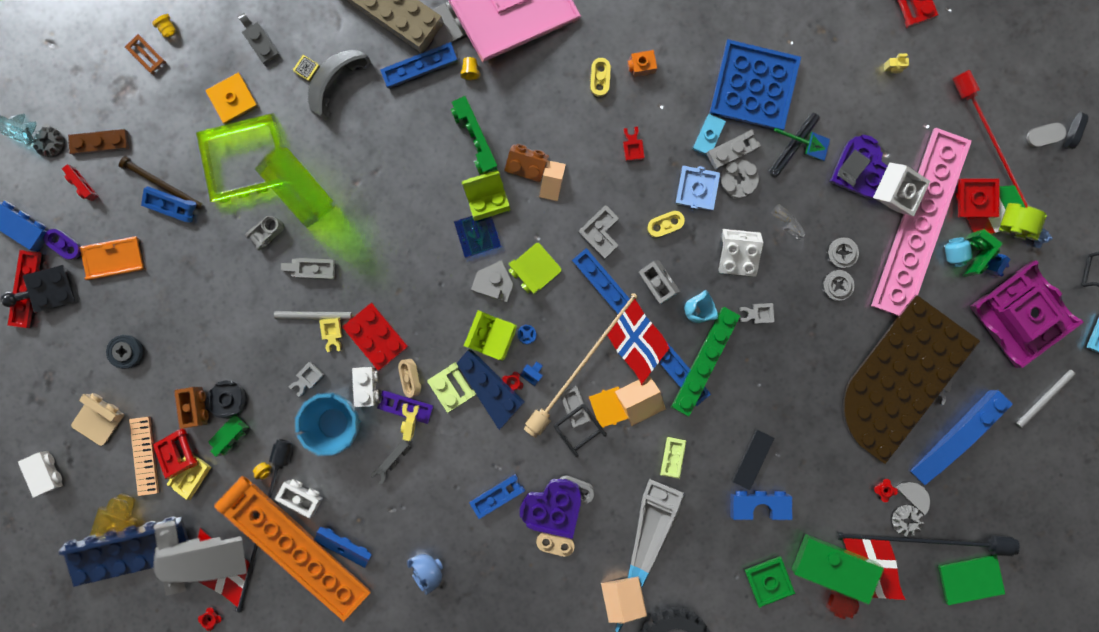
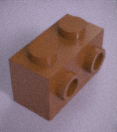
(191, 407)

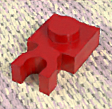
(632, 147)

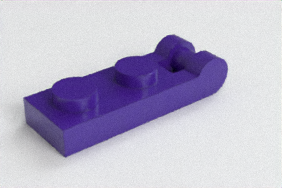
(424, 408)

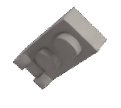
(733, 149)

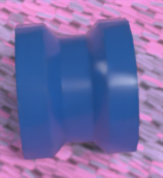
(526, 334)

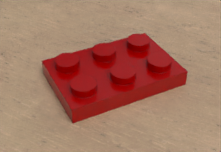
(375, 336)

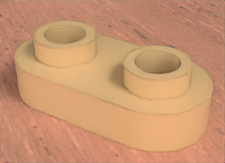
(409, 378)
(554, 546)

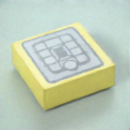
(306, 68)

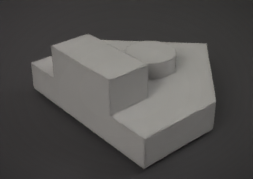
(493, 282)

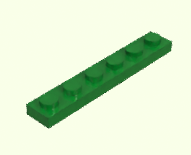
(705, 361)

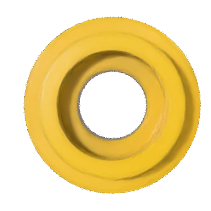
(262, 471)

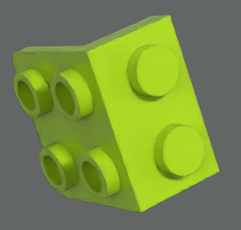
(534, 268)
(490, 335)

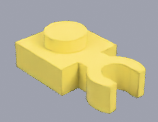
(331, 330)

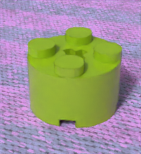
(1023, 221)

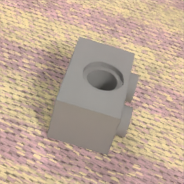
(659, 281)

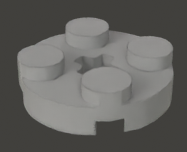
(747, 171)

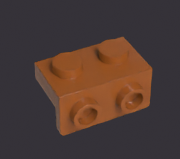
(526, 162)

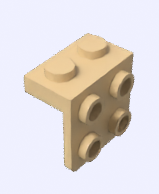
(97, 418)

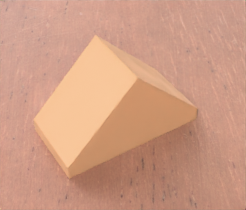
(552, 180)

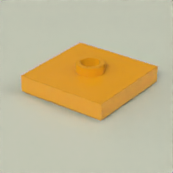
(231, 98)

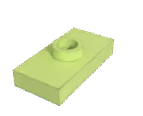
(673, 457)

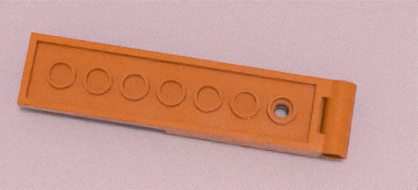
(292, 547)

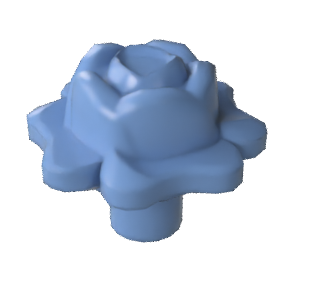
(1044, 237)

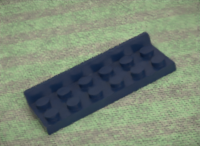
(115, 552)

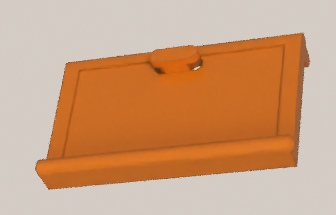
(106, 260)

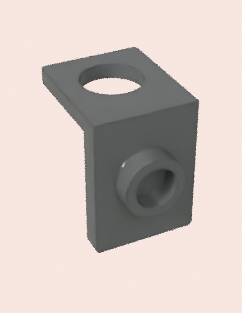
(853, 167)

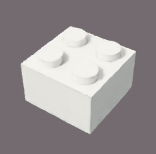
(901, 189)

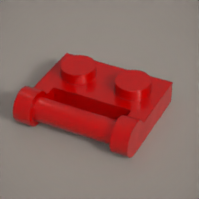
(923, 10)
(169, 455)

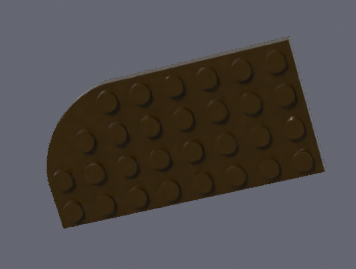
(904, 377)

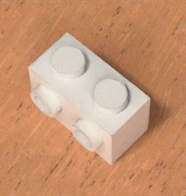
(365, 386)
(40, 473)
(299, 498)

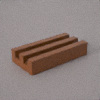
(156, 65)

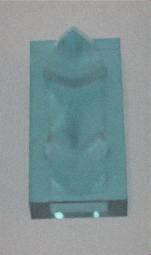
(16, 130)

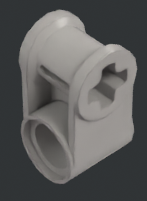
(261, 233)

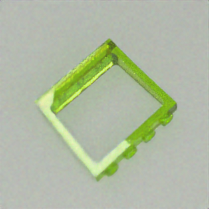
(203, 137)

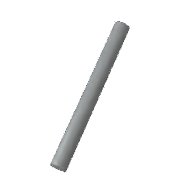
(313, 315)
(1045, 399)

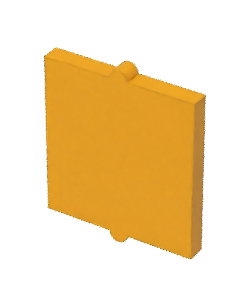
(607, 407)

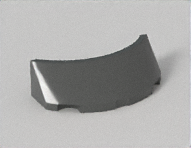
(326, 75)

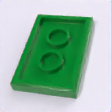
(971, 579)

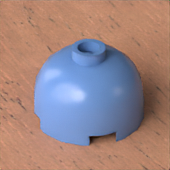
(426, 572)

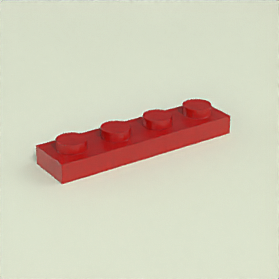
(21, 313)

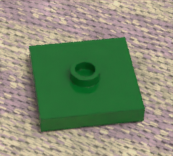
(769, 581)

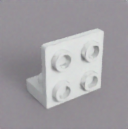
(740, 252)

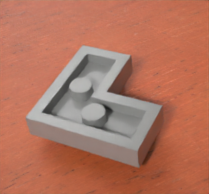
(595, 232)

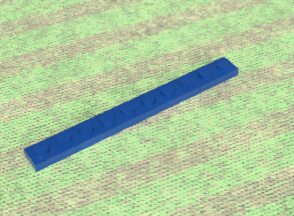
(617, 300)

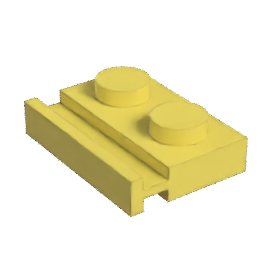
(189, 480)

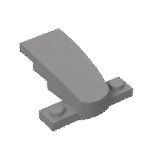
(194, 559)

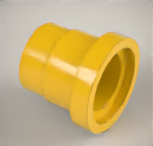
(164, 25)
(470, 69)

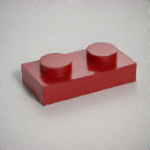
(74, 177)

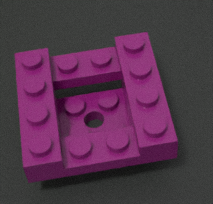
(1014, 328)

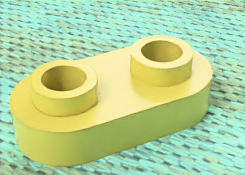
(600, 78)
(665, 224)

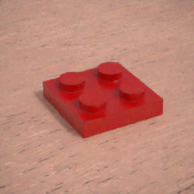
(978, 198)

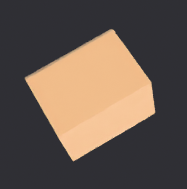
(640, 400)
(624, 600)

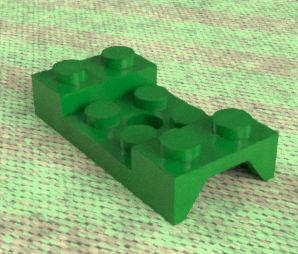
(464, 115)

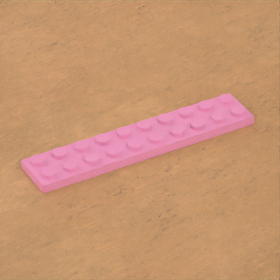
(920, 232)

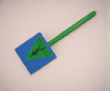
(817, 144)

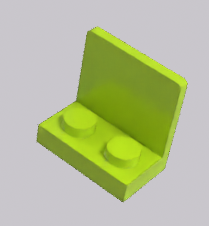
(486, 195)

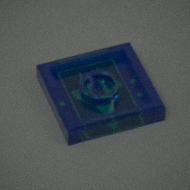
(477, 235)

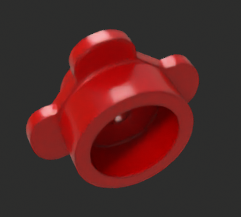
(514, 377)
(886, 484)
(215, 619)

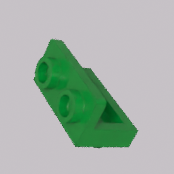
(230, 432)

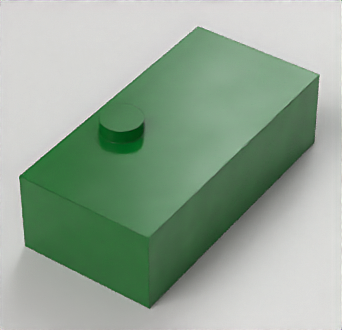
(837, 569)

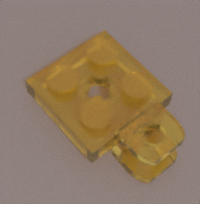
(115, 515)

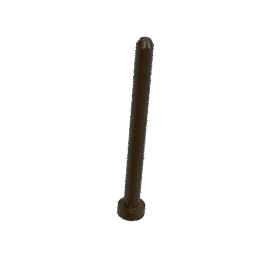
(125, 162)

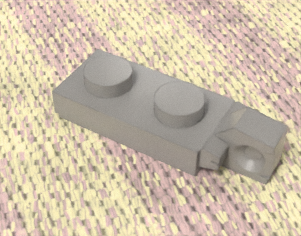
(310, 268)

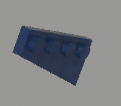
(491, 390)

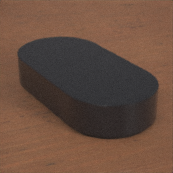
(1076, 130)

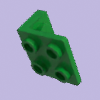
(988, 248)

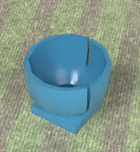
(327, 424)

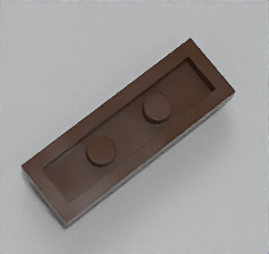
(98, 141)

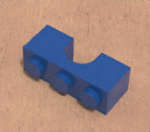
(743, 505)

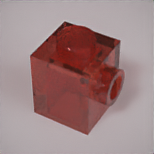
(842, 605)

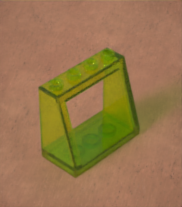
(294, 185)

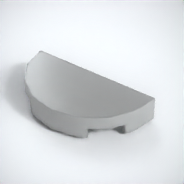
(915, 495)

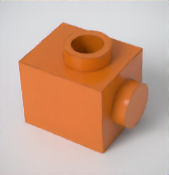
(642, 63)

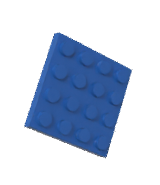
(755, 85)

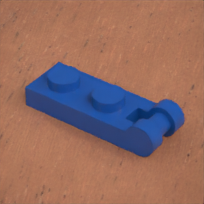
(168, 204)
(496, 496)

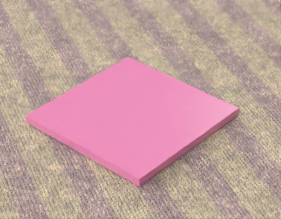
(506, 24)

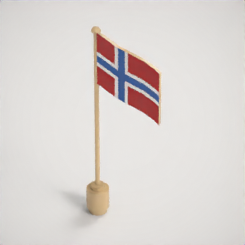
(634, 340)

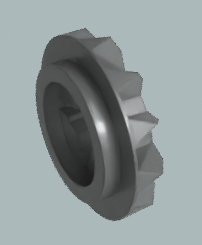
(52, 148)

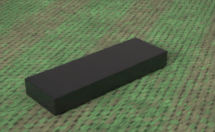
(753, 459)

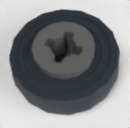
(132, 351)

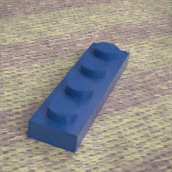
(419, 65)

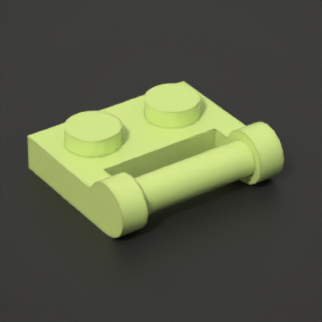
(446, 391)

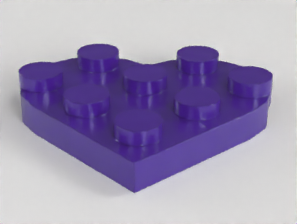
(871, 176)
(554, 509)

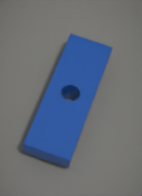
(343, 546)

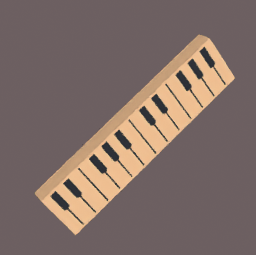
(144, 456)

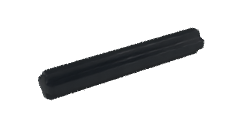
(794, 144)

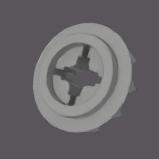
(849, 246)
(847, 284)
(903, 513)

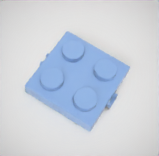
(697, 188)

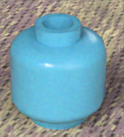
(958, 251)

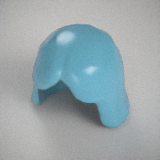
(706, 306)

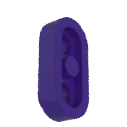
(64, 244)

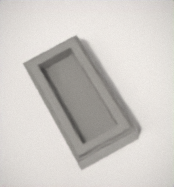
(572, 399)

